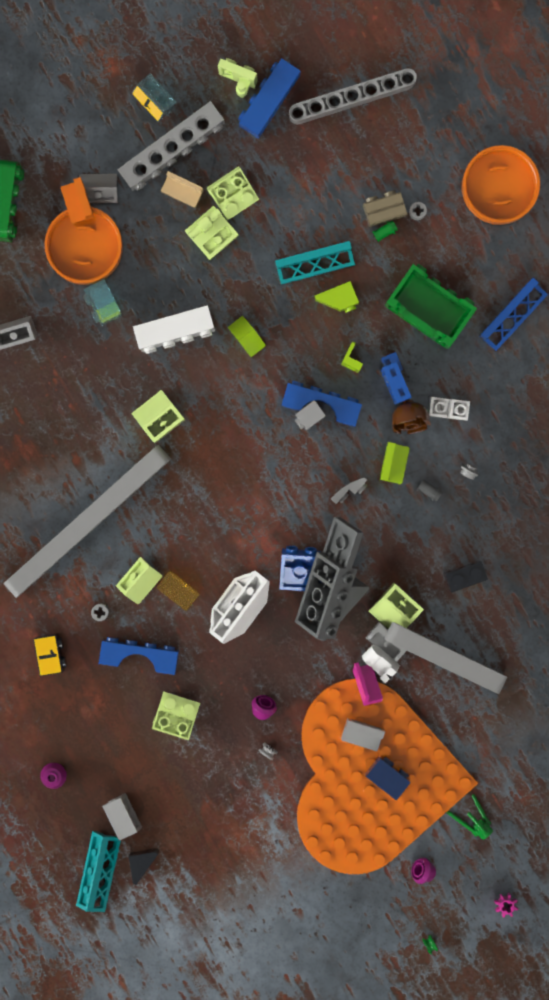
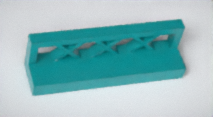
(311, 256)
(94, 872)

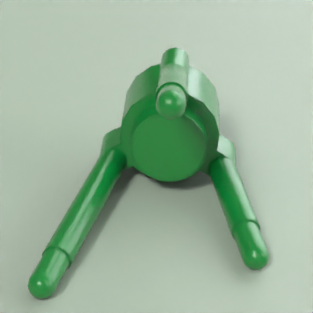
(481, 827)

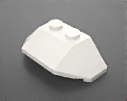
(239, 606)

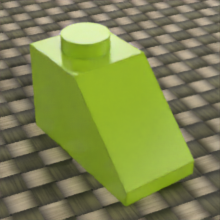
(339, 298)

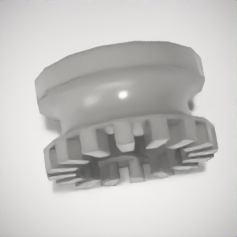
(413, 214)
(104, 608)
(267, 751)

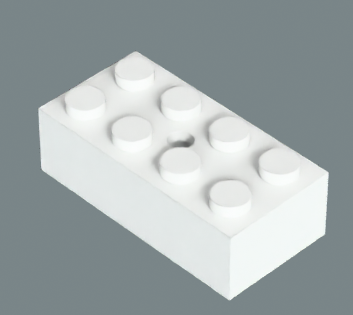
(174, 329)

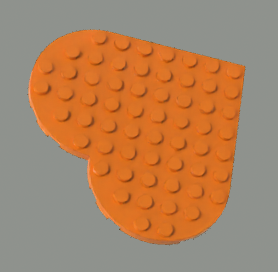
(345, 815)

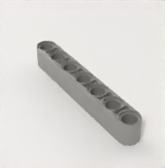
(359, 89)
(445, 658)

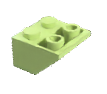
(158, 416)
(395, 607)

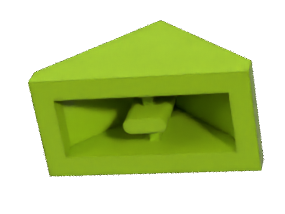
(246, 336)

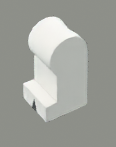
(380, 662)

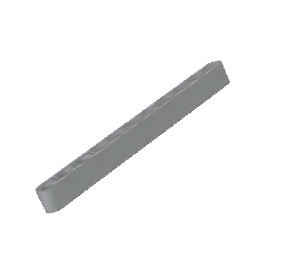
(87, 521)

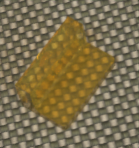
(178, 590)

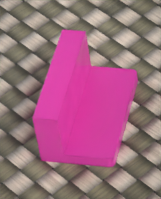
(367, 684)

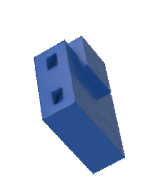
(393, 378)

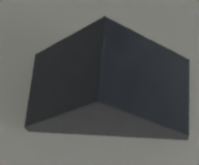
(140, 862)

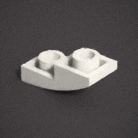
(448, 408)

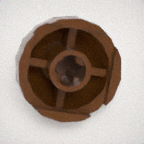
(410, 417)

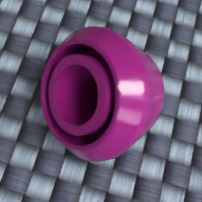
(263, 707)
(57, 775)
(423, 871)

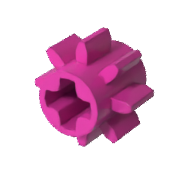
(505, 911)

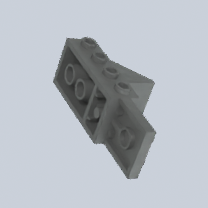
(337, 590)

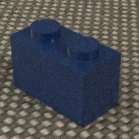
(388, 777)

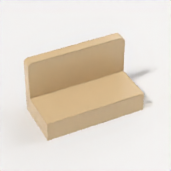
(182, 190)

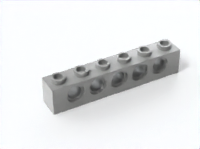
(175, 136)

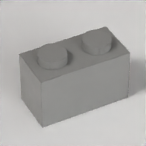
(17, 332)
(309, 416)

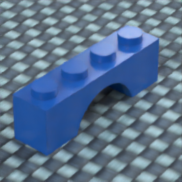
(345, 410)
(163, 659)

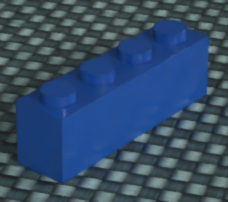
(269, 98)

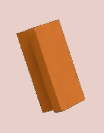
(77, 201)

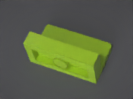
(349, 362)
(394, 463)

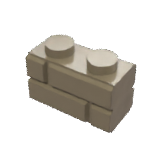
(384, 209)

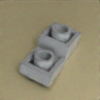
(355, 486)

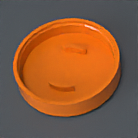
(500, 185)
(85, 249)

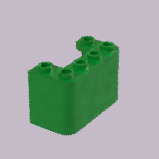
(10, 175)
(430, 306)

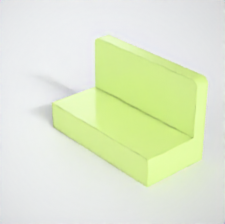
(139, 581)

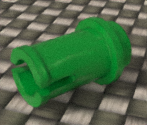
(384, 231)

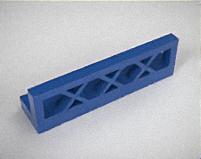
(505, 313)

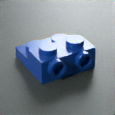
(296, 567)

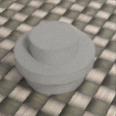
(469, 471)

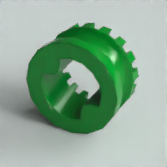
(429, 942)

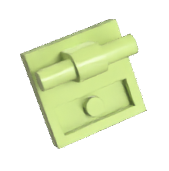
(243, 75)
(232, 193)
(211, 233)
(175, 715)

